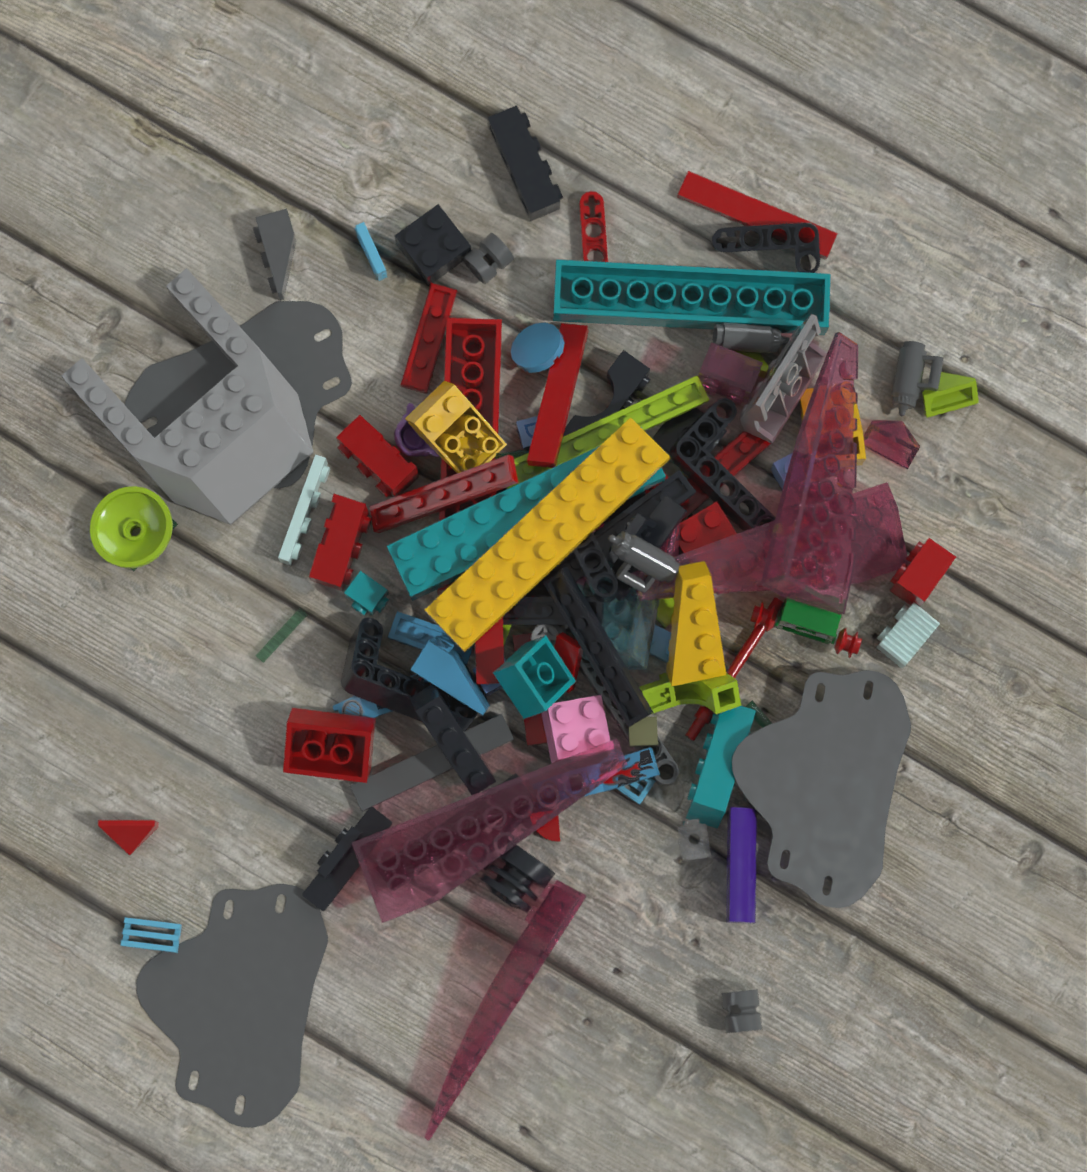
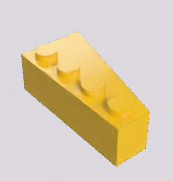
(695, 632)

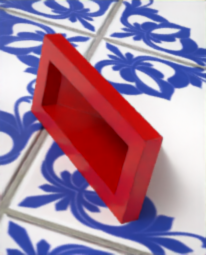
(129, 833)

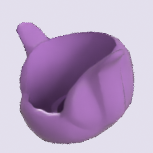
(408, 439)

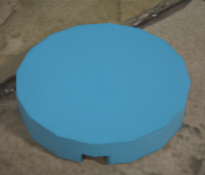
(537, 347)

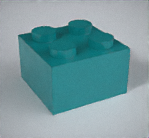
(534, 677)

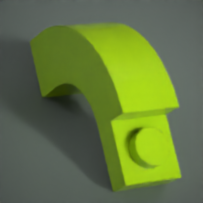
(715, 693)

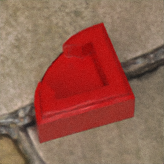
(551, 830)

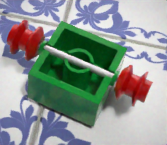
(809, 623)

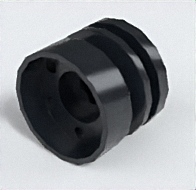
(517, 877)

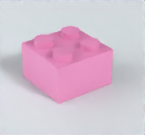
(575, 726)

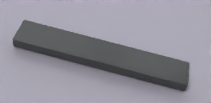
(426, 765)

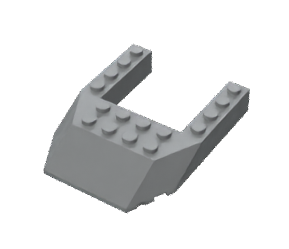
(231, 440)

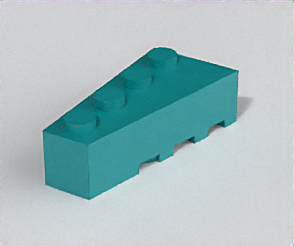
(716, 778)

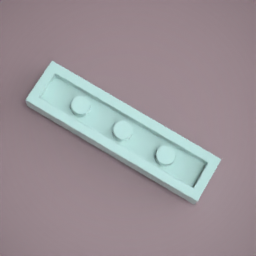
(308, 499)

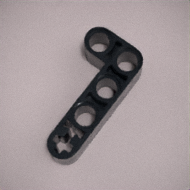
(766, 242)

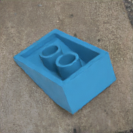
(447, 670)

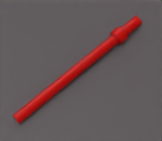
(704, 714)

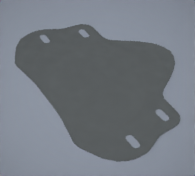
(285, 337)
(828, 783)
(240, 1001)

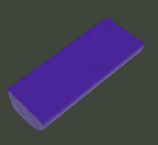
(741, 865)

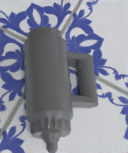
(748, 337)
(910, 374)
(644, 557)

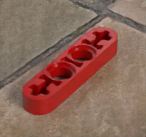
(593, 243)

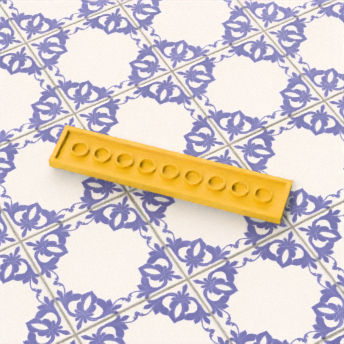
(547, 534)

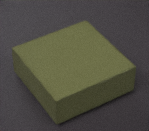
(644, 733)

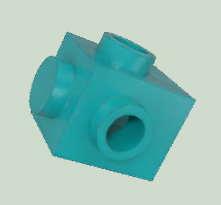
(367, 595)

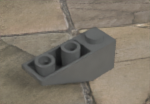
(279, 245)

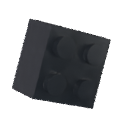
(432, 244)

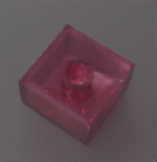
(729, 374)

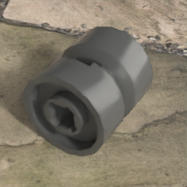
(494, 251)
(741, 1011)

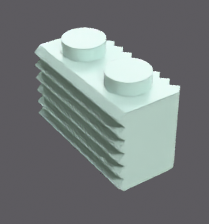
(907, 635)

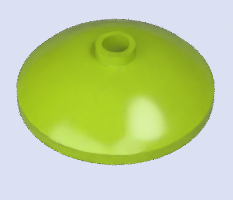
(118, 517)

